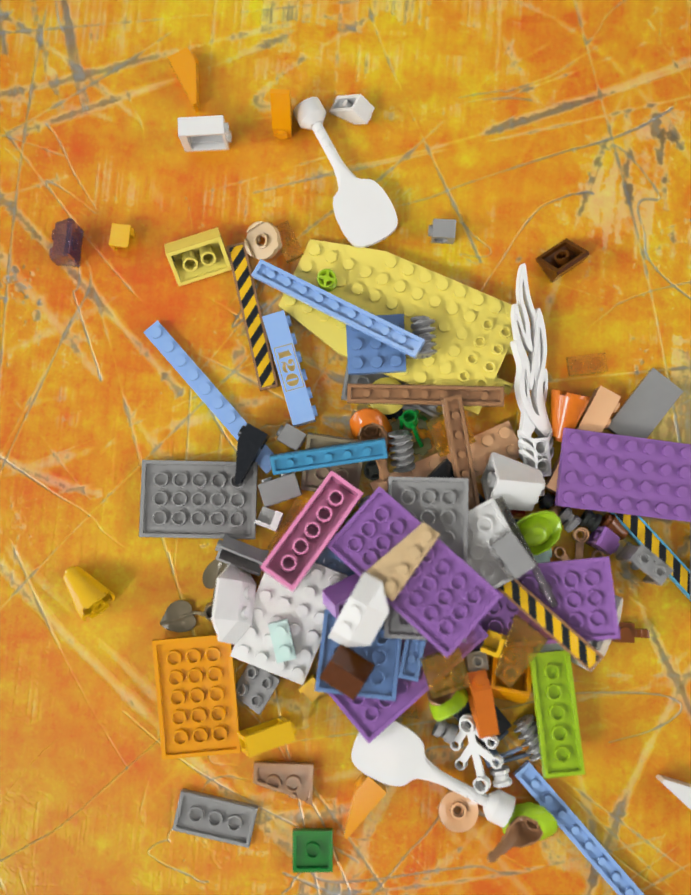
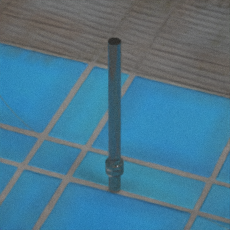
(544, 586)

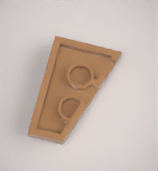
(286, 777)

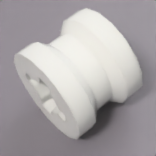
(501, 777)

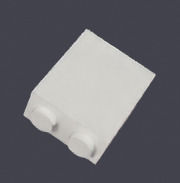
(513, 481)

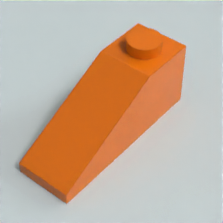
(482, 704)

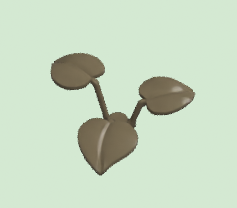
(179, 614)

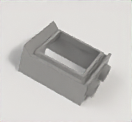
(648, 562)

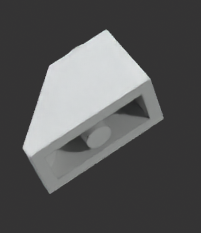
(352, 108)

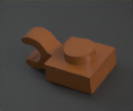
(629, 632)

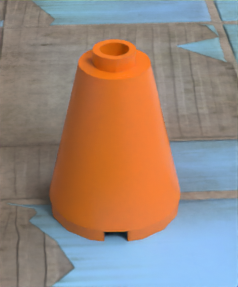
(566, 411)

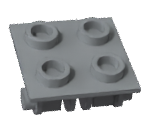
(256, 687)

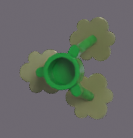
(409, 421)

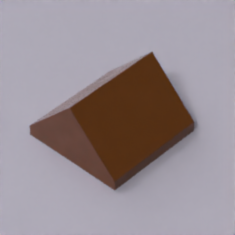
(561, 259)
(347, 671)

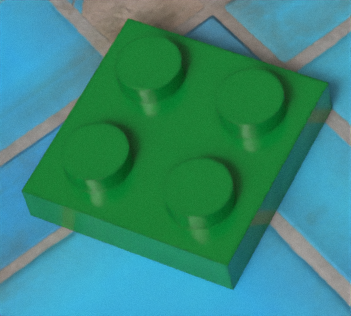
(312, 849)

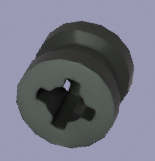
(370, 474)
(590, 520)

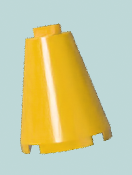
(87, 593)

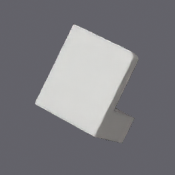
(269, 519)

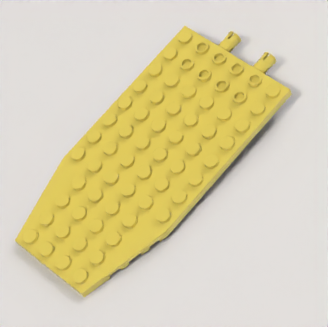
(469, 324)

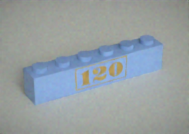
(289, 369)

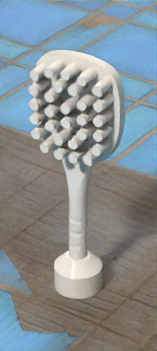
(359, 204)
(399, 757)

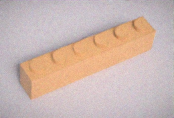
(595, 418)

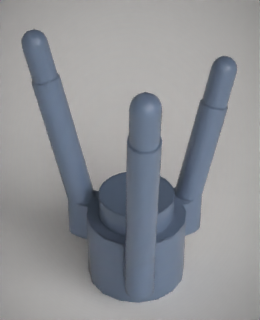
(505, 754)

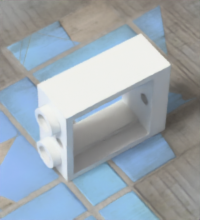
(204, 133)

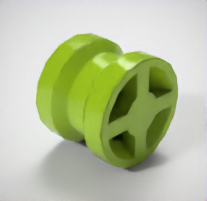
(325, 276)

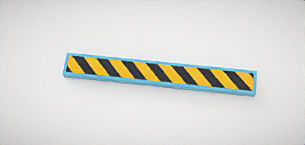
(643, 534)

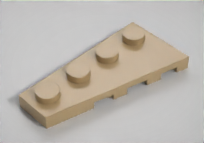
(402, 560)

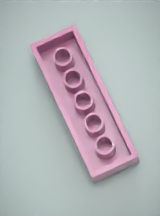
(311, 531)

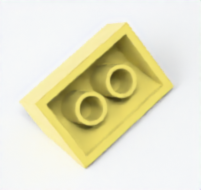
(197, 256)

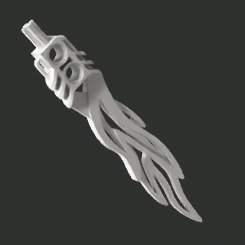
(531, 376)

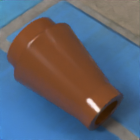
(611, 522)

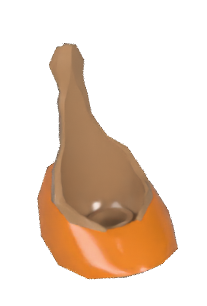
(370, 425)

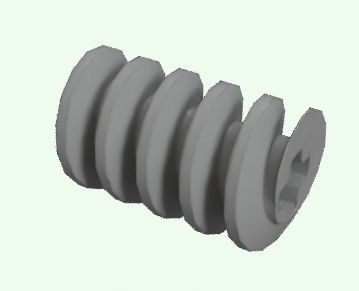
(422, 329)
(403, 450)
(529, 732)

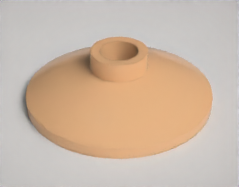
(457, 821)

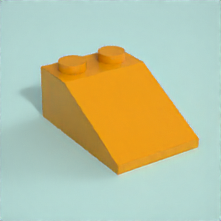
(518, 693)

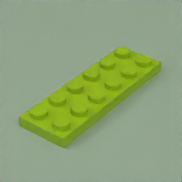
(556, 714)

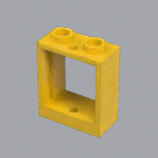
(266, 736)

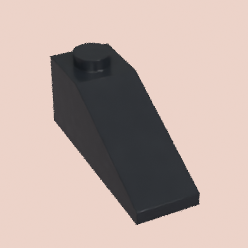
(248, 449)

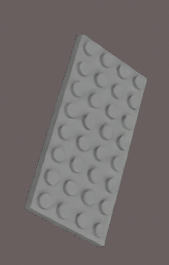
(444, 507)

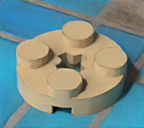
(272, 240)

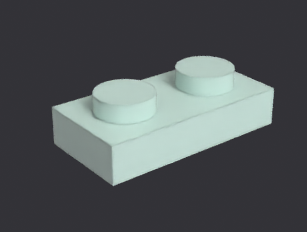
(282, 640)

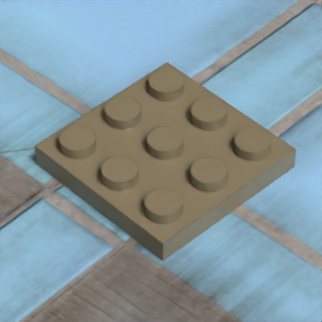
(313, 478)

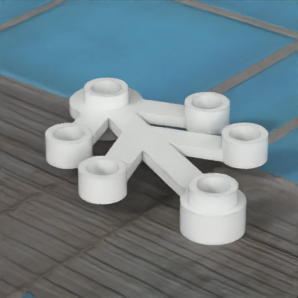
(476, 750)

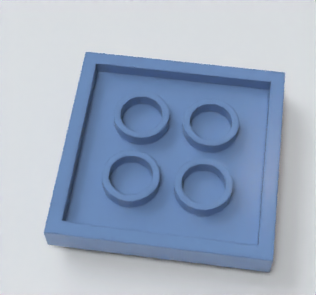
(371, 356)

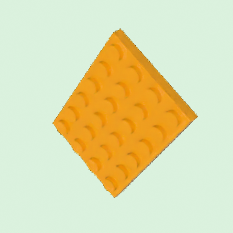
(196, 697)

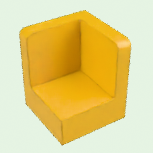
(120, 236)
(494, 643)
(308, 688)

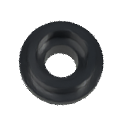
(546, 501)

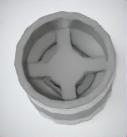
(568, 519)
(445, 731)

